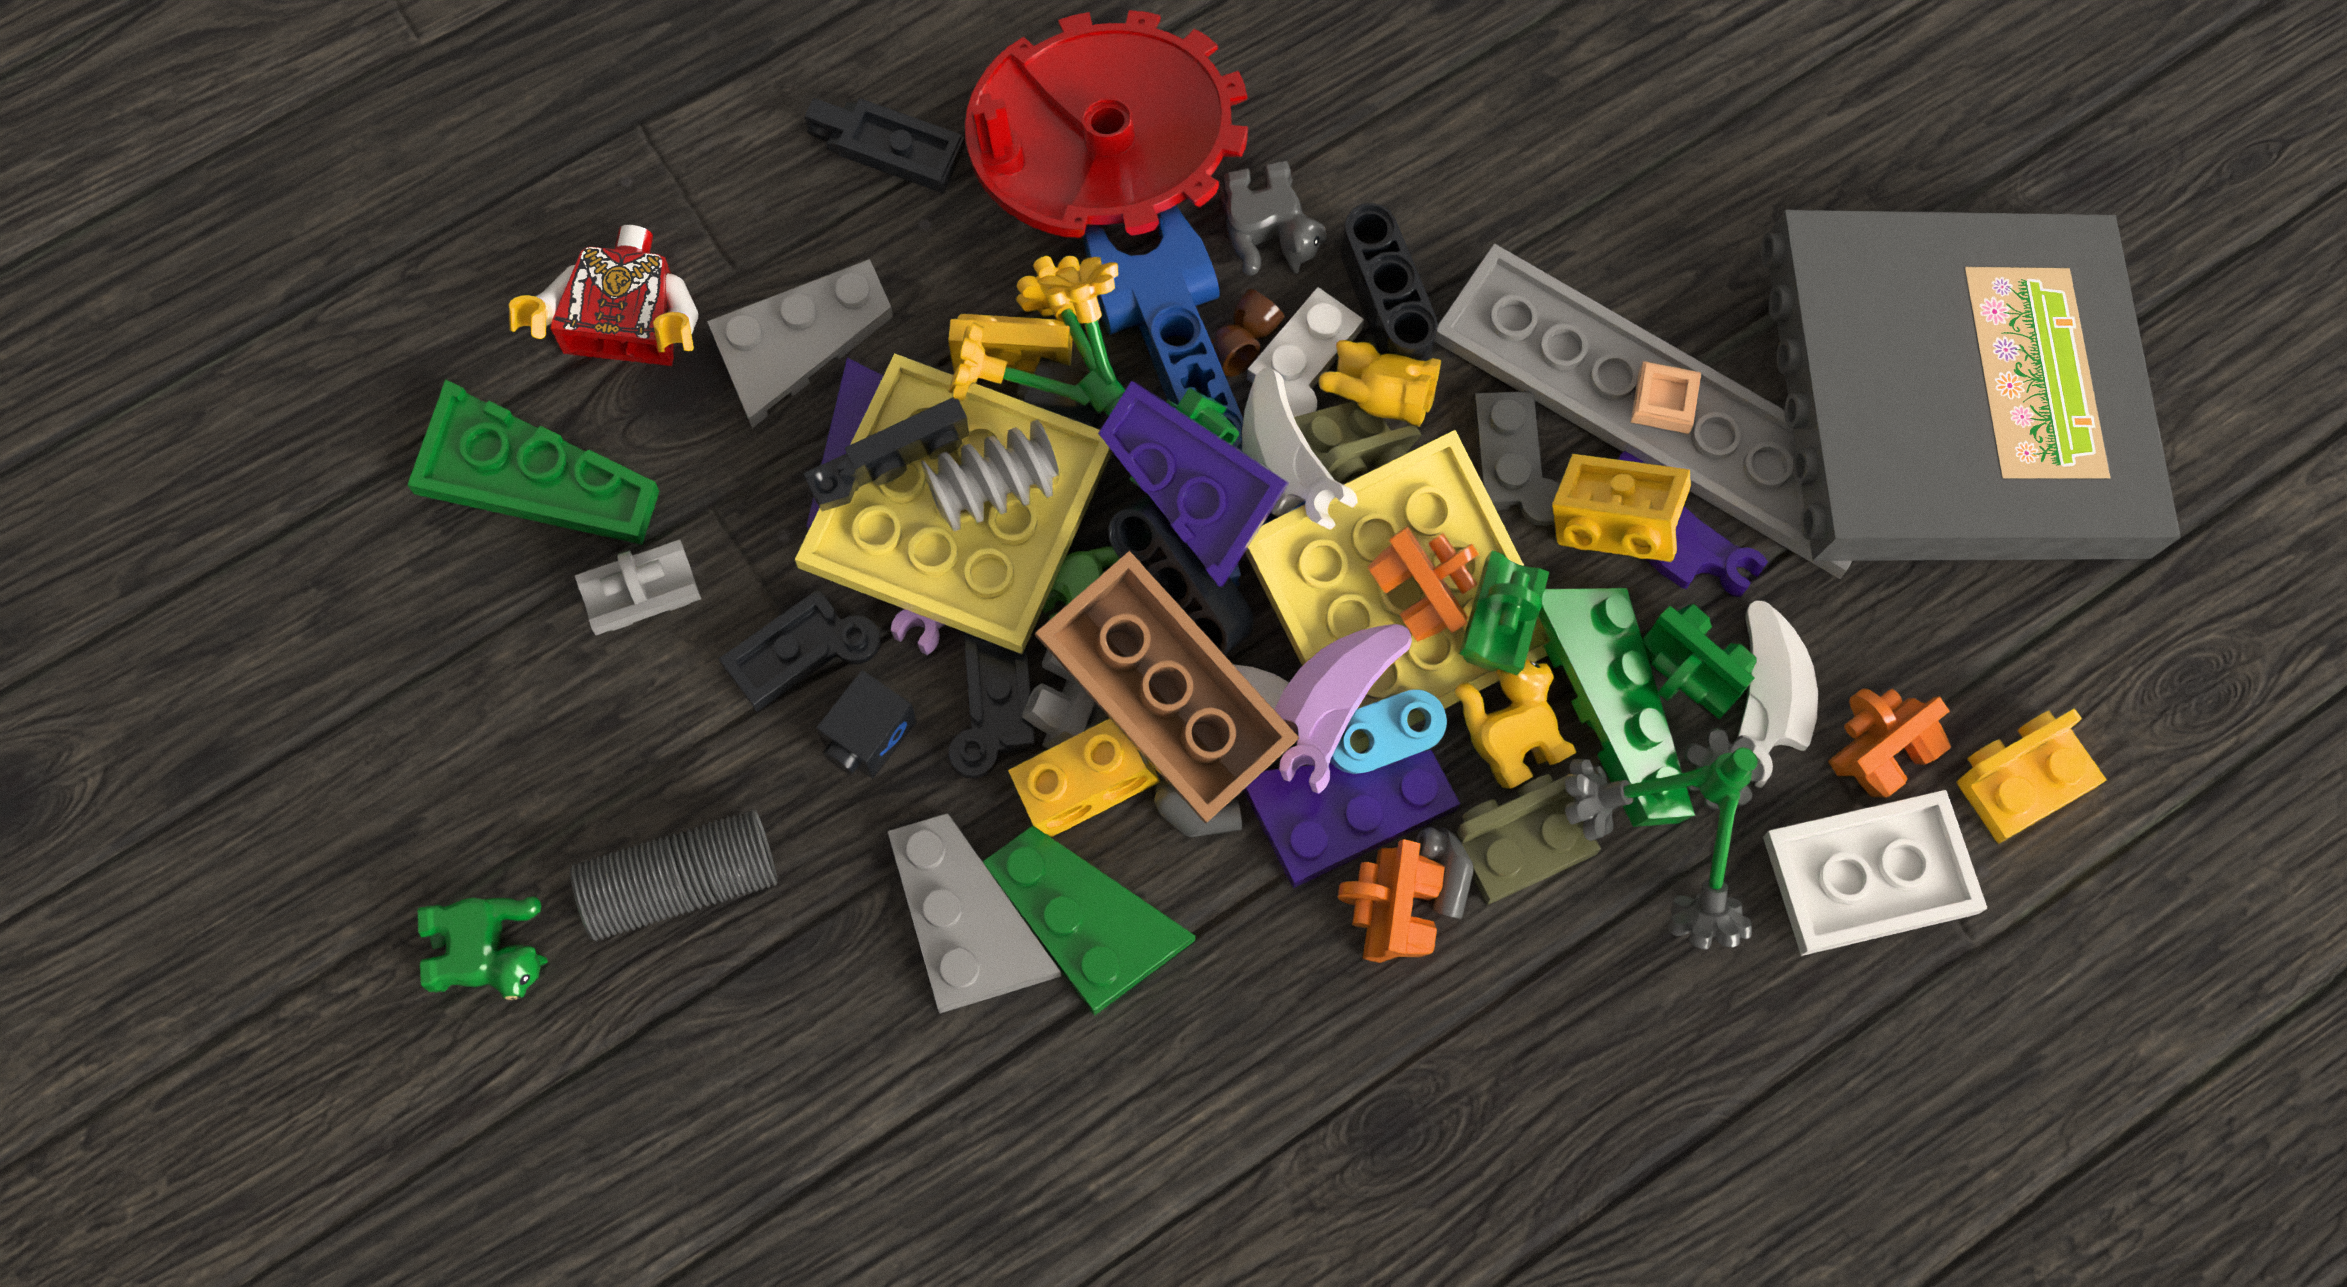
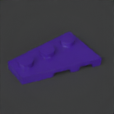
(1350, 815)

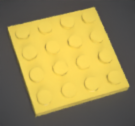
(988, 573)
(1323, 579)

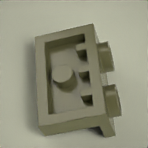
(1353, 441)
(1523, 839)

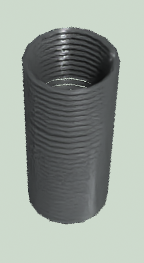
(663, 875)

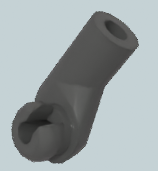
(1186, 821)
(1446, 848)

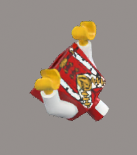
(614, 304)

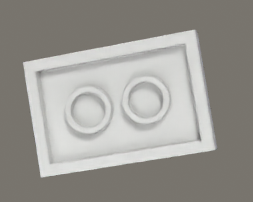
(1874, 872)

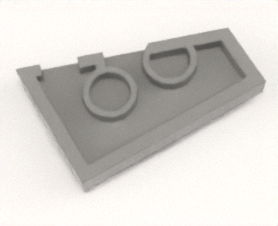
(792, 335)
(963, 919)

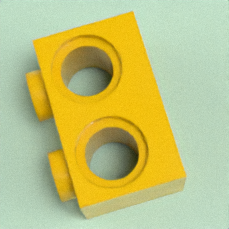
(1081, 778)

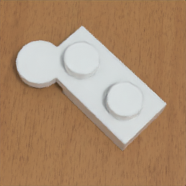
(1308, 348)

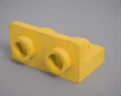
(1015, 340)
(1620, 507)
(2030, 777)

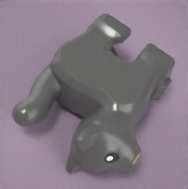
(1267, 215)

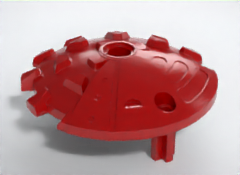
(1103, 125)

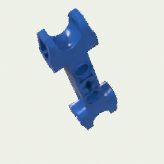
(1161, 299)

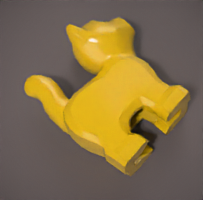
(1383, 384)
(1510, 733)

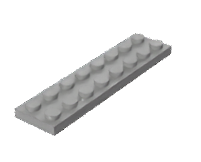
(1587, 369)

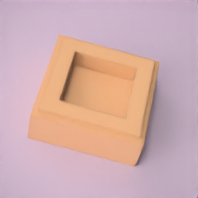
(1666, 397)

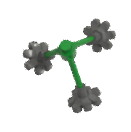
(1722, 777)

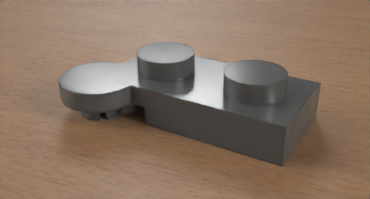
(1511, 455)

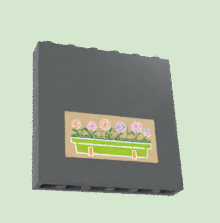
(1966, 387)

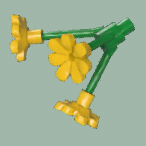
(1065, 293)

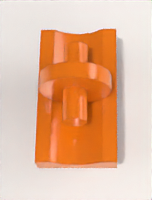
(1439, 606)
(1884, 728)
(1385, 902)

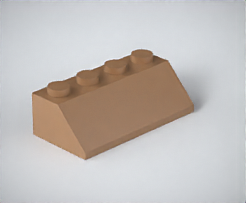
(1167, 686)

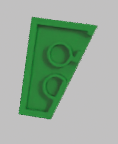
(1084, 919)

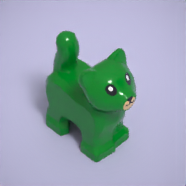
(473, 950)

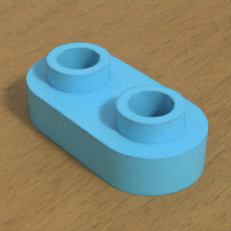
(1389, 731)

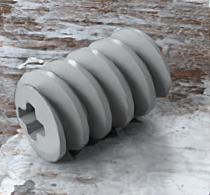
(993, 475)

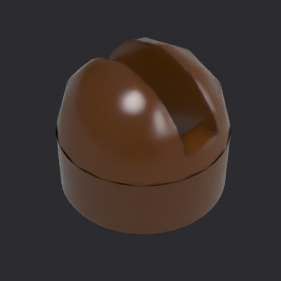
(1257, 314)
(1235, 349)

